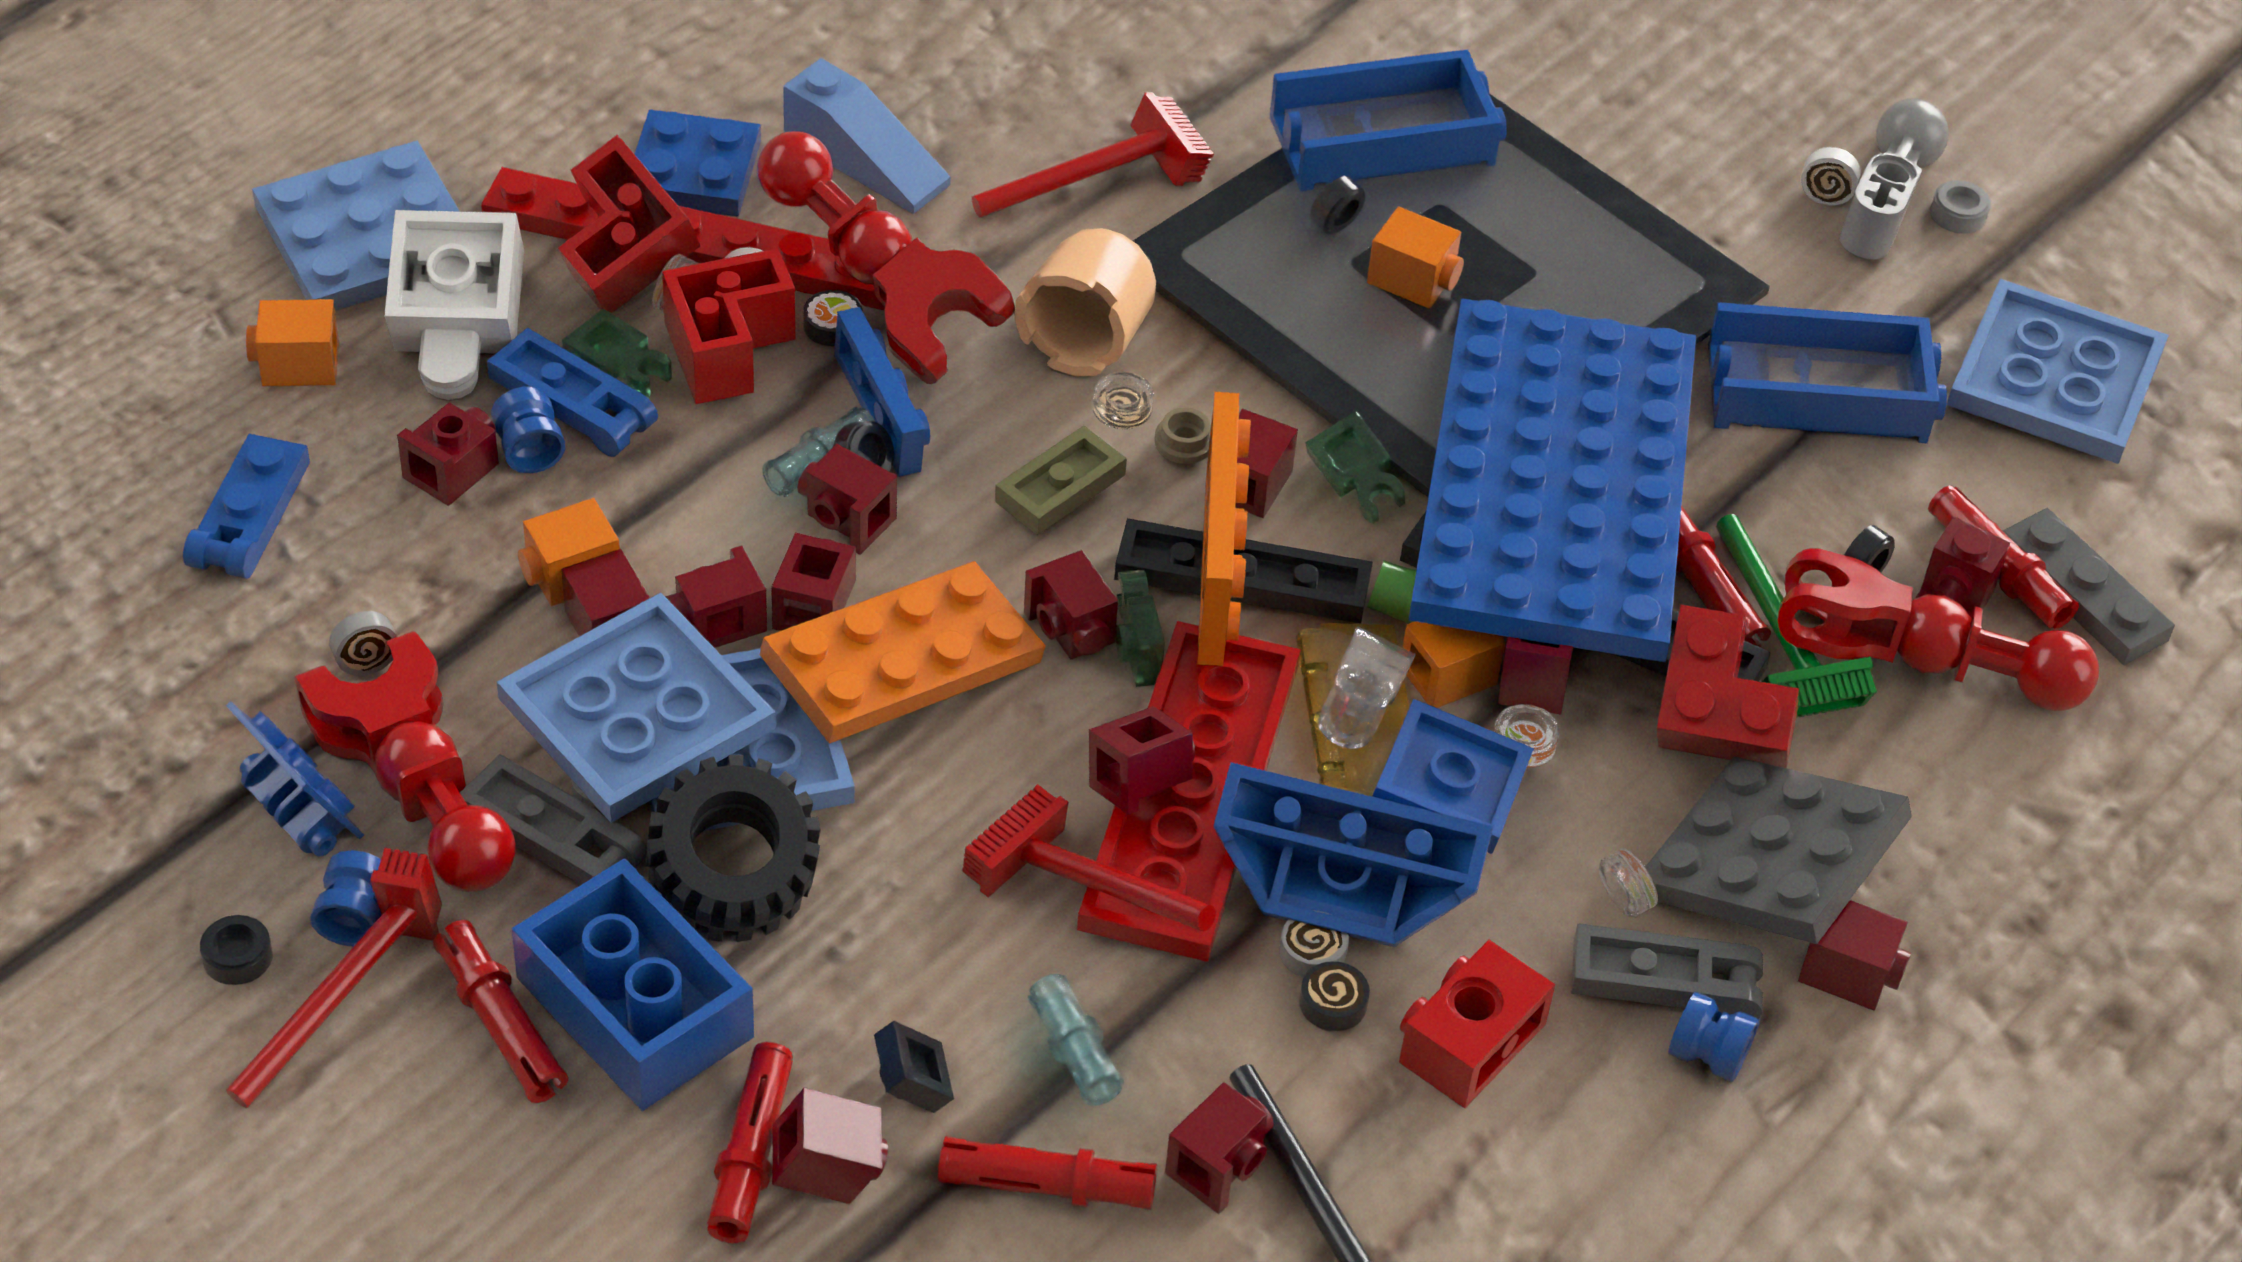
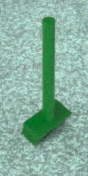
(1820, 686)

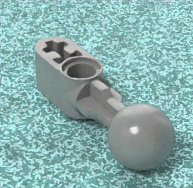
(1909, 137)

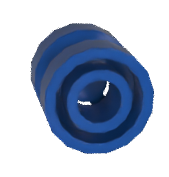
(528, 420)
(349, 902)
(1713, 1036)

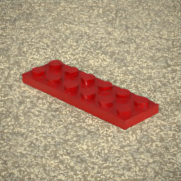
(1172, 837)

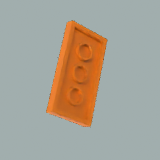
(1223, 529)
(901, 651)

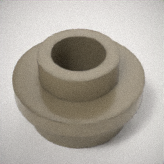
(1183, 436)

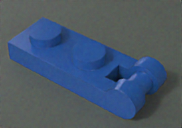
(576, 390)
(247, 506)

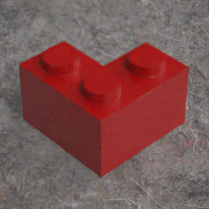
(635, 227)
(722, 313)
(1710, 708)

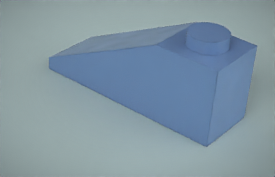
(862, 135)

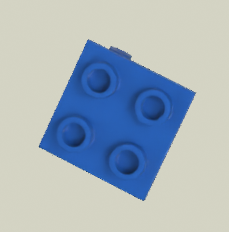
(293, 788)

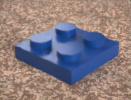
(700, 159)
(1454, 768)

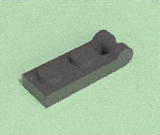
(552, 822)
(1665, 969)

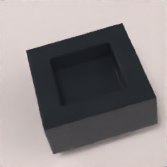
(913, 1067)

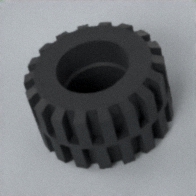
(742, 797)

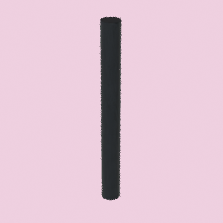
(1302, 1171)

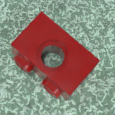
(1506, 1010)

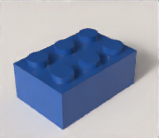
(633, 983)

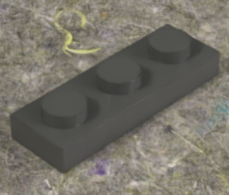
(2107, 602)

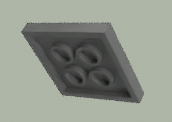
(1776, 848)

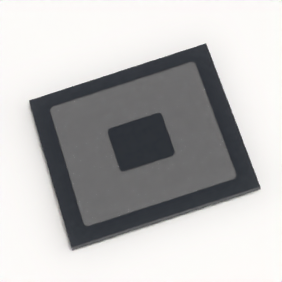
(1533, 236)

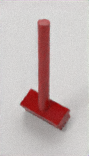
(1159, 131)
(1025, 838)
(408, 908)

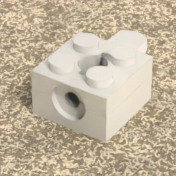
(453, 292)

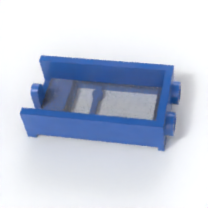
(1385, 117)
(1824, 371)

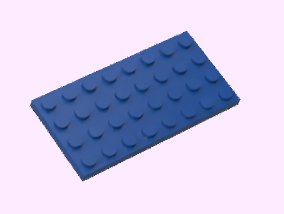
(1558, 481)

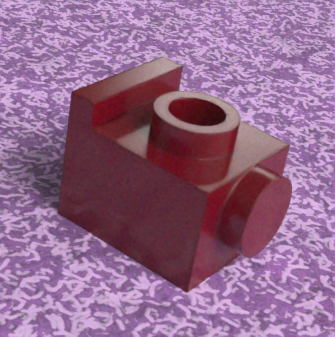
(449, 452)
(850, 496)
(1965, 565)
(812, 580)
(723, 599)
(1072, 604)
(1139, 757)
(1218, 1145)

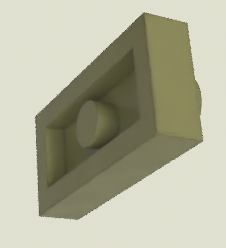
(1060, 480)

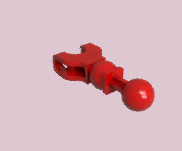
(879, 251)
(1931, 633)
(415, 761)

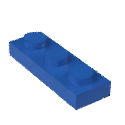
(881, 388)

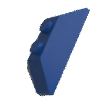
(1358, 857)

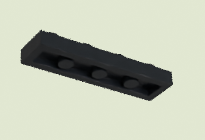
(1273, 573)

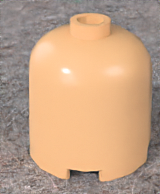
(1086, 301)

